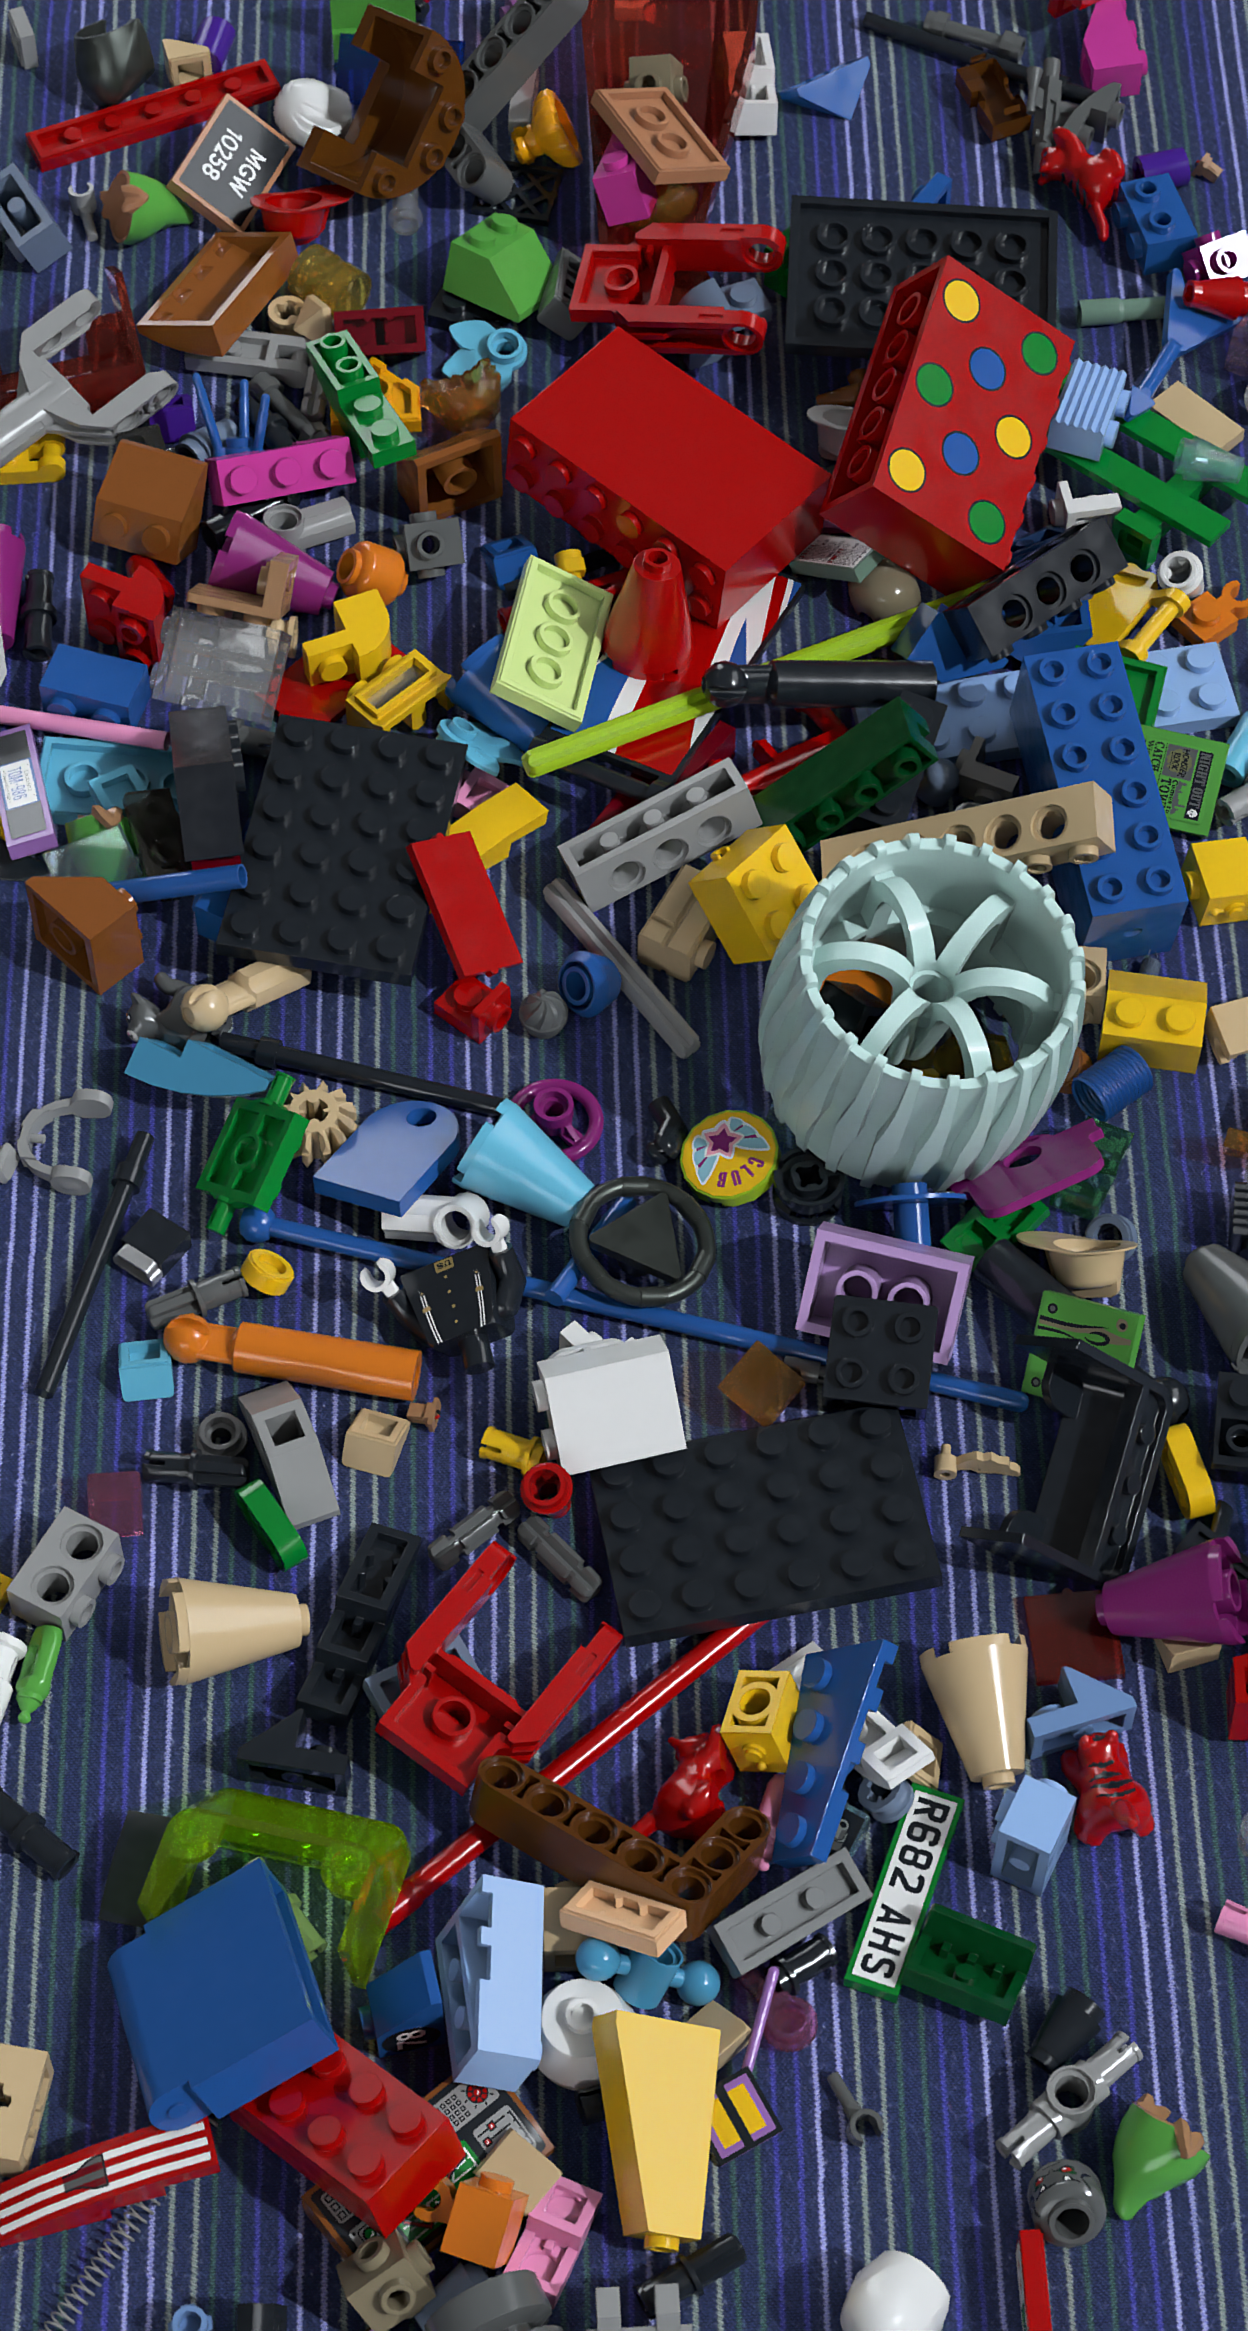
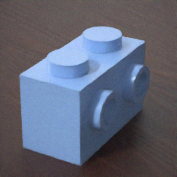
(1031, 1833)

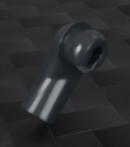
(670, 1131)

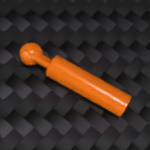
(297, 1356)

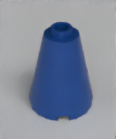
(495, 713)

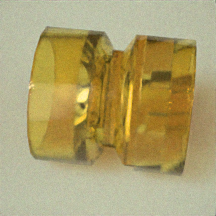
(330, 279)

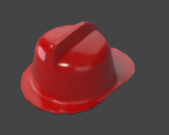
(300, 211)

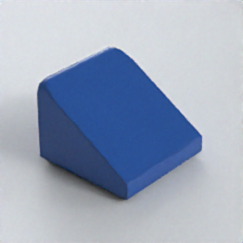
(507, 557)

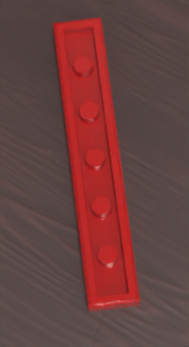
(149, 115)

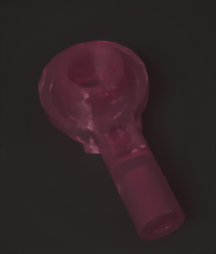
(790, 2020)

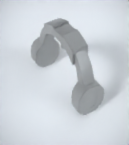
(63, 1178)

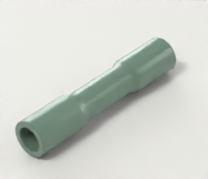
(1116, 310)

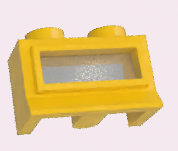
(397, 694)

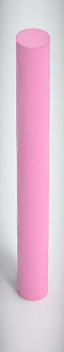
(85, 728)

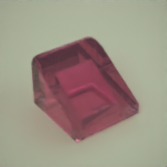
(117, 1501)

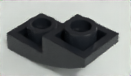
(130, 1867)

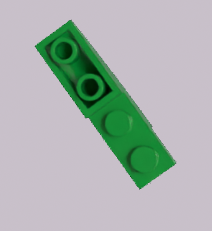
(358, 401)

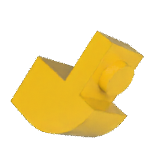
(358, 645)

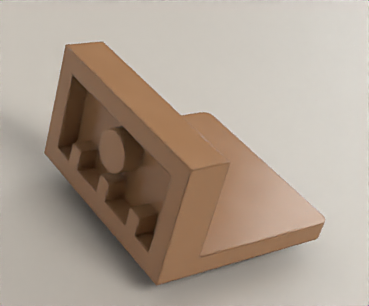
(274, 582)

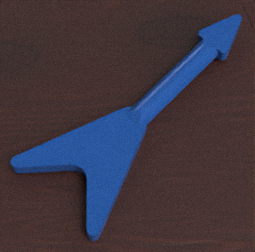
(1182, 332)

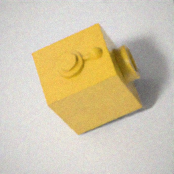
(1217, 880)
(761, 1720)

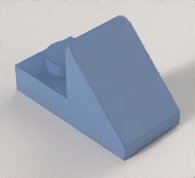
(1088, 1709)

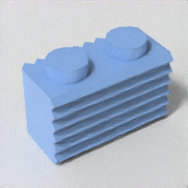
(1088, 410)

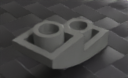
(1097, 115)

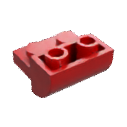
(125, 612)

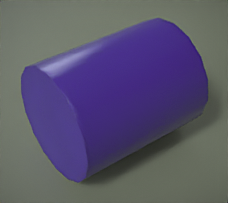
(218, 36)
(1167, 161)

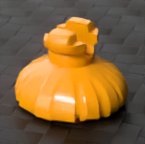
(548, 133)

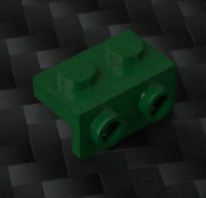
(969, 1964)

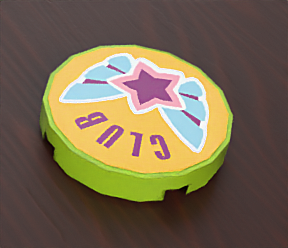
(730, 1158)

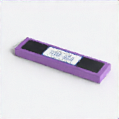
(23, 795)

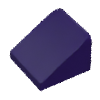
(175, 418)

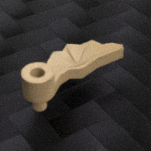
(947, 1464)

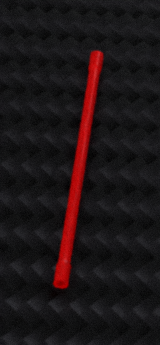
(575, 1760)

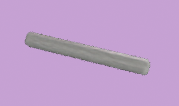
(634, 982)

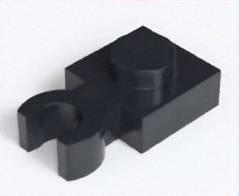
(451, 309)

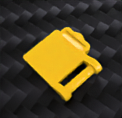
(1125, 603)

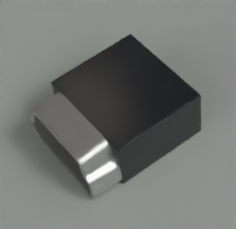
(152, 1247)

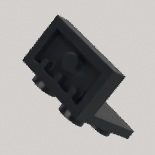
(880, 1355)

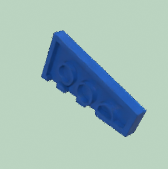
(825, 1747)

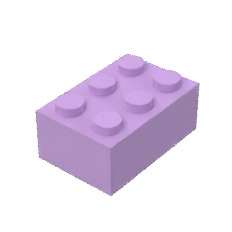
(884, 1269)

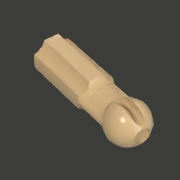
(208, 1006)

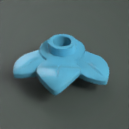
(481, 340)
(484, 746)

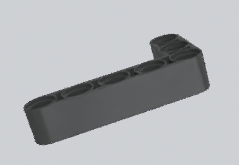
(493, 77)

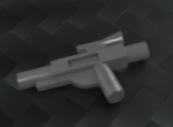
(1046, 104)

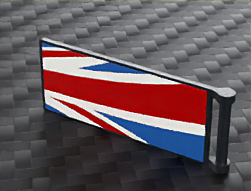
(668, 752)

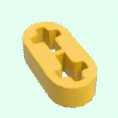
(1187, 1473)

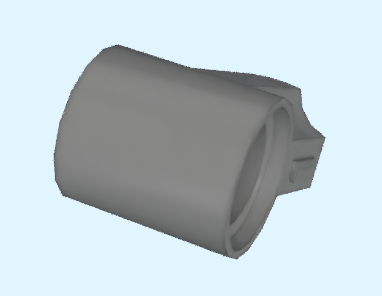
(311, 524)

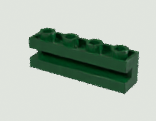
(849, 774)

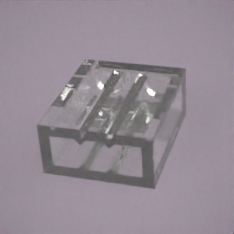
(220, 664)

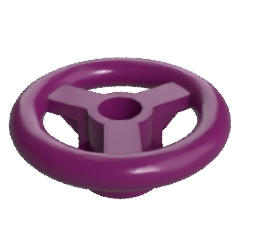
(556, 1098)

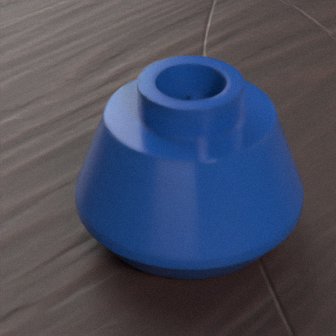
(588, 983)

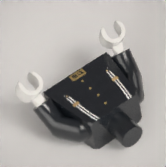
(461, 1299)

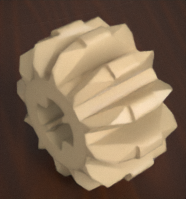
(330, 1121)

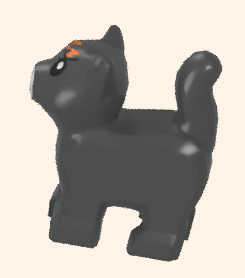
(150, 1022)

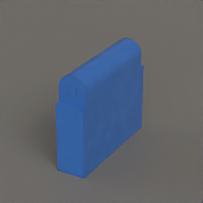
(219, 2000)

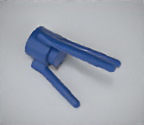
(243, 441)

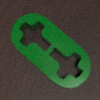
(270, 1525)

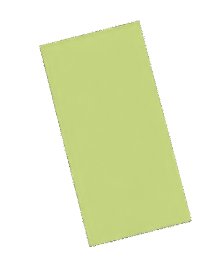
(552, 643)

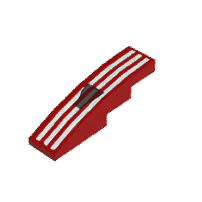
(102, 2178)

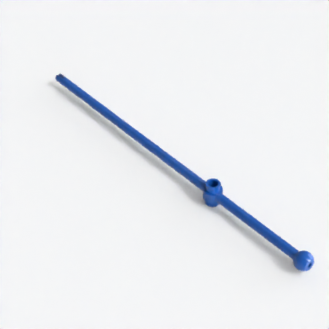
(261, 1226)

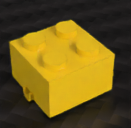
(754, 891)

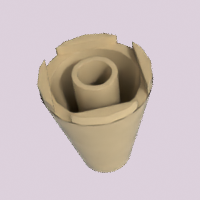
(225, 1627)
(983, 1704)

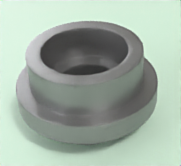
(220, 1425)

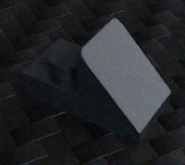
(281, 1761)

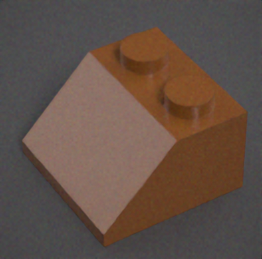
(453, 474)
(150, 502)
(87, 927)

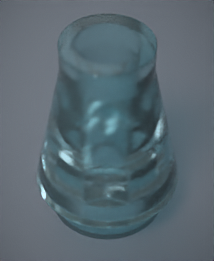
(1206, 462)

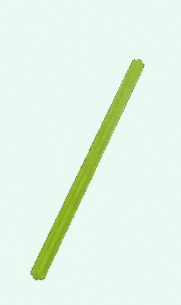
(694, 703)

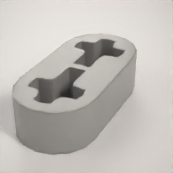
(522, 103)

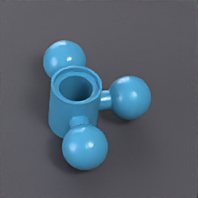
(645, 1979)

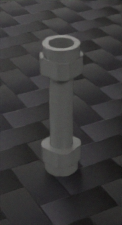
(1009, 45)
(307, 430)

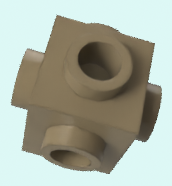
(658, 72)
(387, 2280)

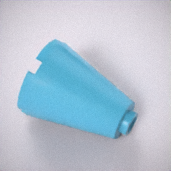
(522, 1168)

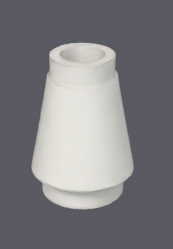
(1182, 567)

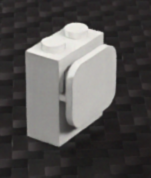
(608, 1403)

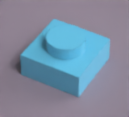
(111, 787)

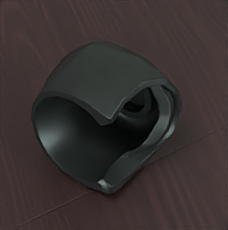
(112, 62)

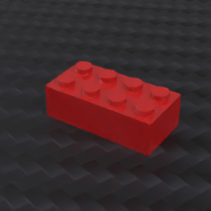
(356, 2136)

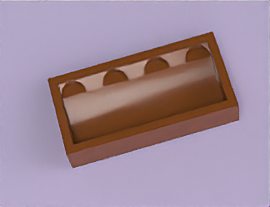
(220, 292)

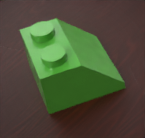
(499, 267)

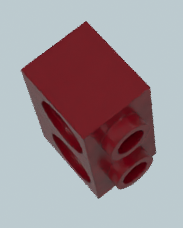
(385, 330)

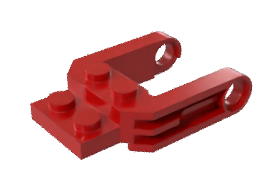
(636, 282)
(456, 1716)

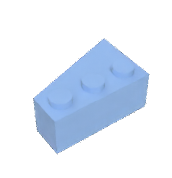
(494, 1983)

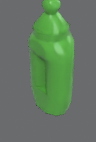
(37, 1670)

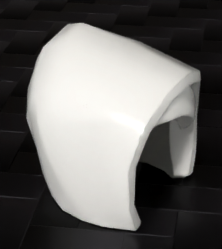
(895, 2295)

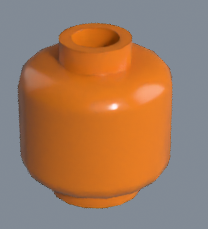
(372, 567)

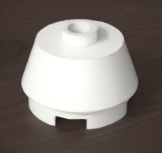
(567, 2031)

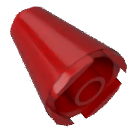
(651, 619)

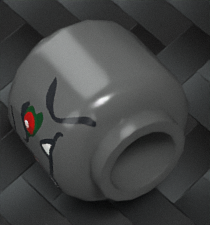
(1066, 2203)

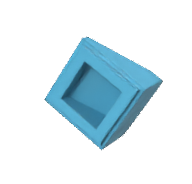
(145, 1370)

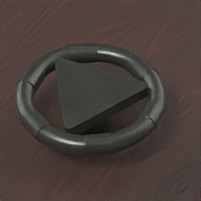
(642, 1241)

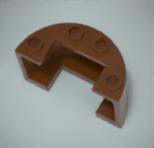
(404, 117)

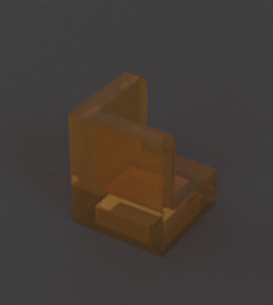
(761, 1384)

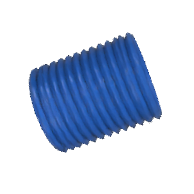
(1112, 1083)

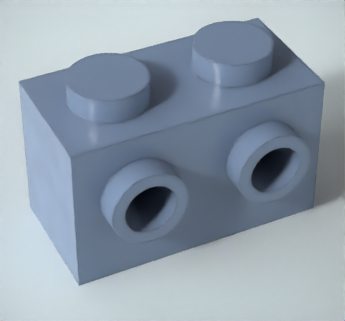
(28, 222)

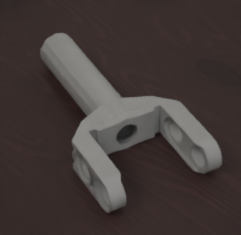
(50, 402)

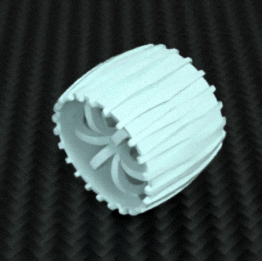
(967, 933)

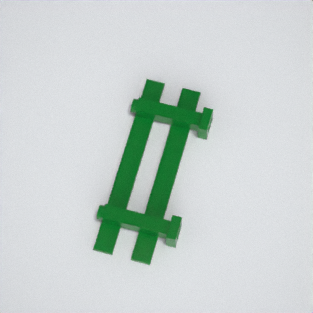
(1160, 503)

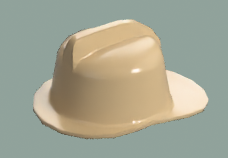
(1080, 1263)

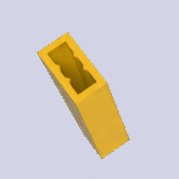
(658, 2121)

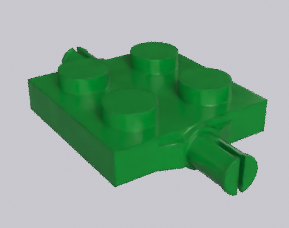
(252, 1154)

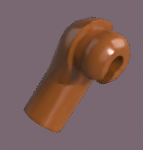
(845, 395)

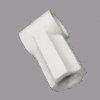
(432, 1220)

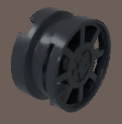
(806, 1188)

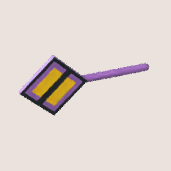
(740, 2108)

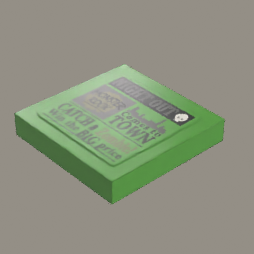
(1187, 777)

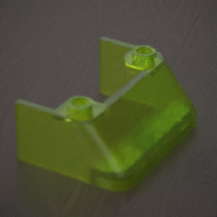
(356, 1855)

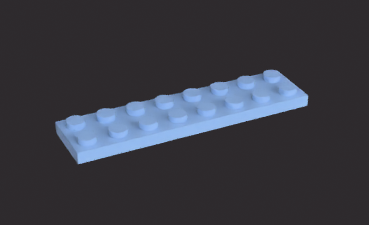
(1192, 700)

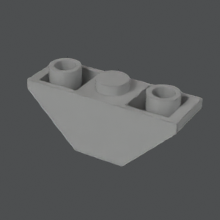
(290, 1453)

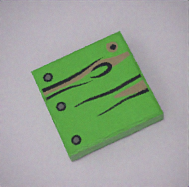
(1098, 1324)

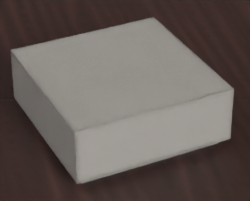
(23, 38)

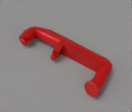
(776, 765)

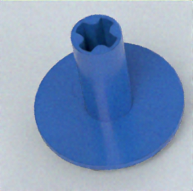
(911, 1209)

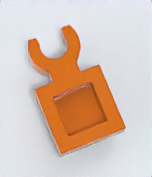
(1212, 618)

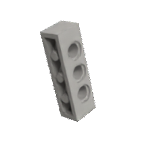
(660, 834)

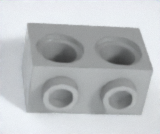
(55, 1570)

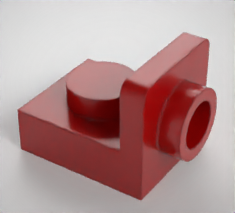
(475, 1007)

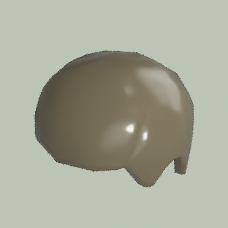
(885, 591)

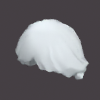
(311, 103)

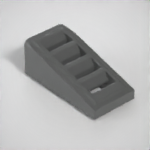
(557, 295)

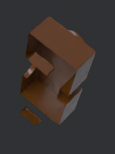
(987, 88)

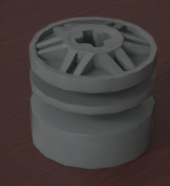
(497, 2304)

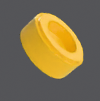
(267, 1272)

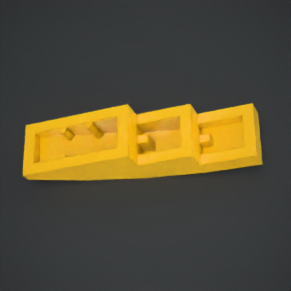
(501, 822)

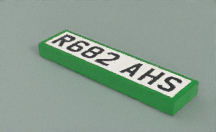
(903, 1893)

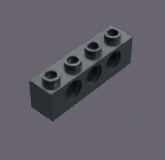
(978, 616)

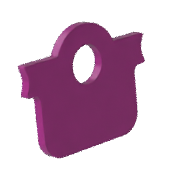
(1062, 1163)

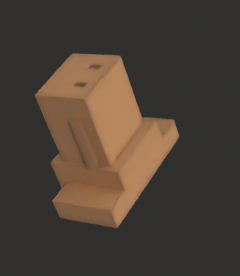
(1207, 168)
(425, 1413)

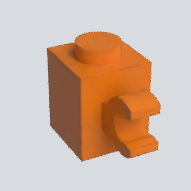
(479, 2217)

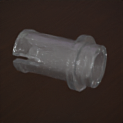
(405, 215)

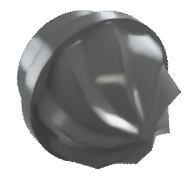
(543, 1014)

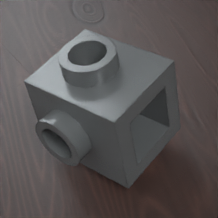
(445, 539)

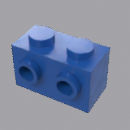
(1154, 223)

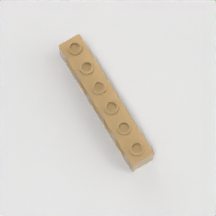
(1034, 817)

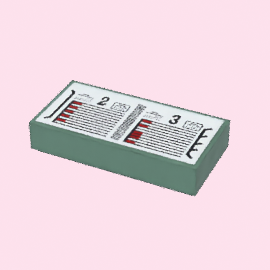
(836, 559)

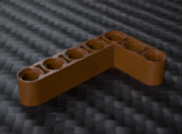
(596, 1847)

